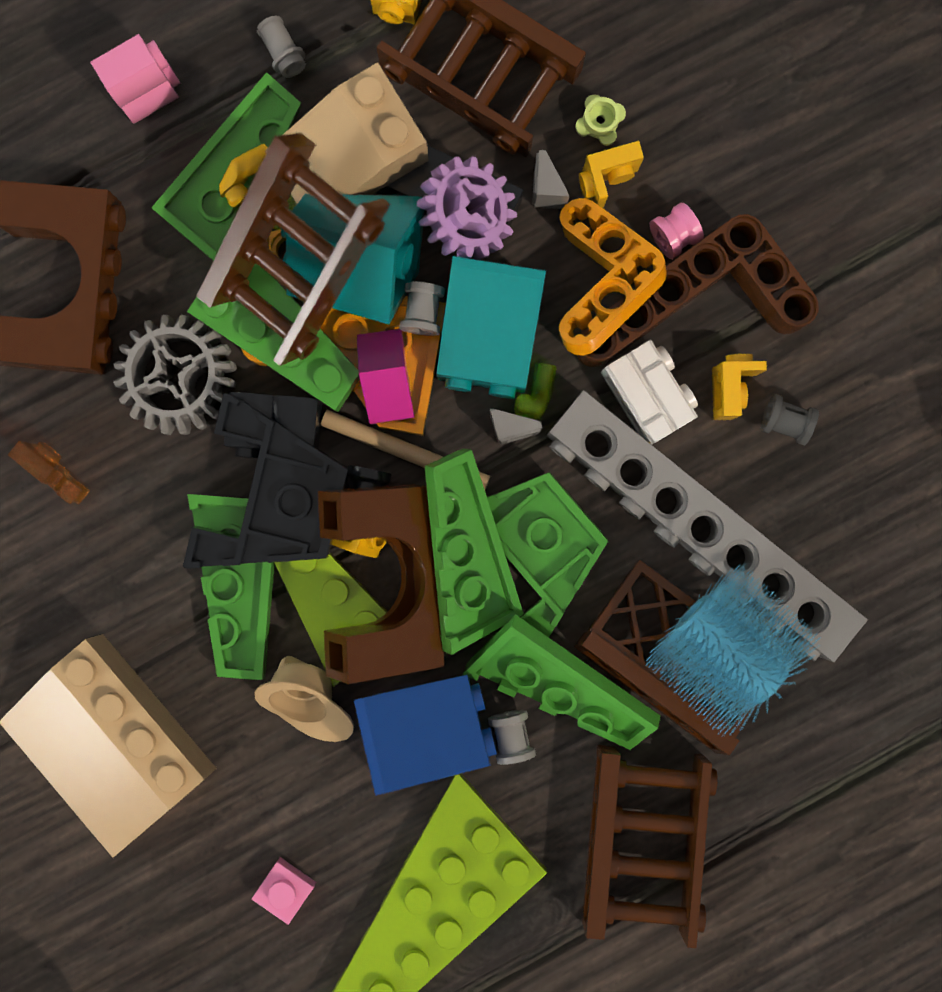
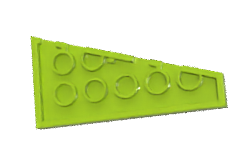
(445, 895)

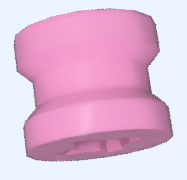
(676, 230)

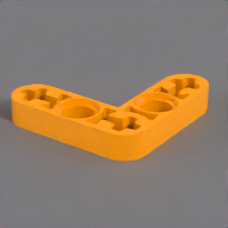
(622, 273)

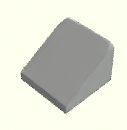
(547, 184)
(512, 427)

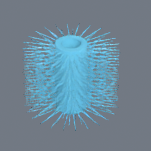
(731, 649)

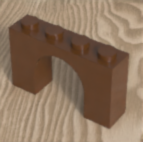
(91, 223)
(410, 632)

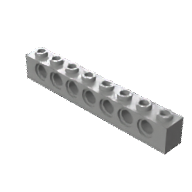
(833, 617)

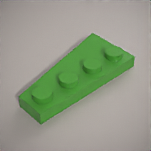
(469, 559)

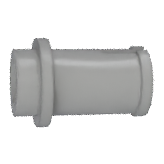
(286, 55)

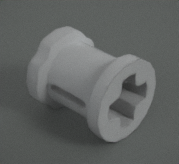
(422, 308)
(512, 737)

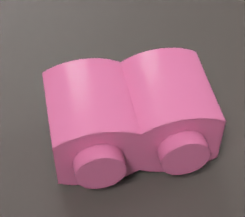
(137, 77)

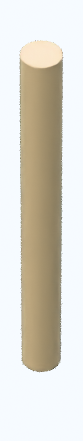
(383, 441)

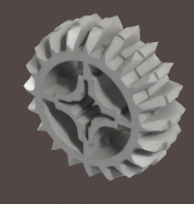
(156, 344)

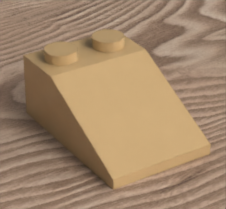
(361, 136)

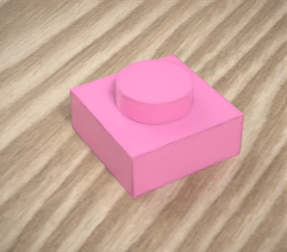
(284, 890)

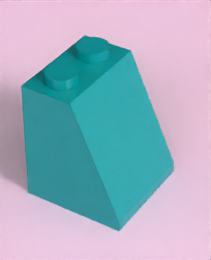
(383, 269)
(489, 326)

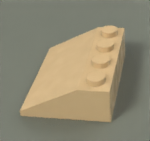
(106, 743)

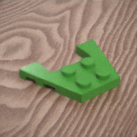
(547, 543)

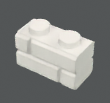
(650, 392)

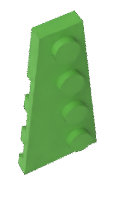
(194, 199)
(323, 374)
(235, 595)
(541, 669)

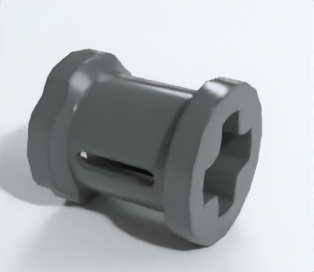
(789, 420)

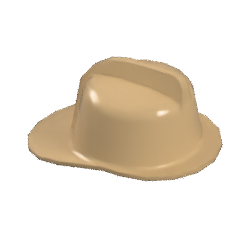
(304, 700)

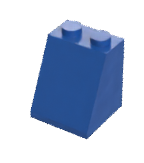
(424, 733)

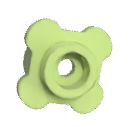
(600, 107)

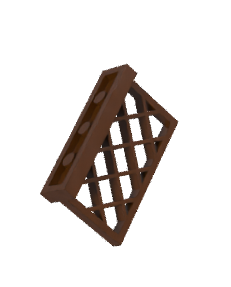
(632, 669)

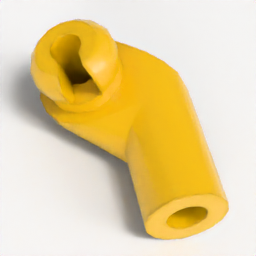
(238, 173)

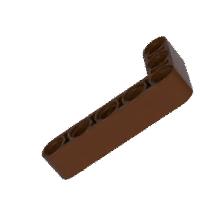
(725, 259)

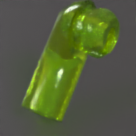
(535, 404)

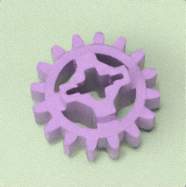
(447, 215)

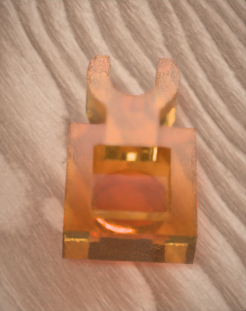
(43, 464)

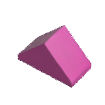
(384, 376)

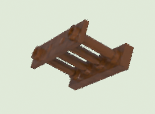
(520, 37)
(247, 245)
(605, 863)

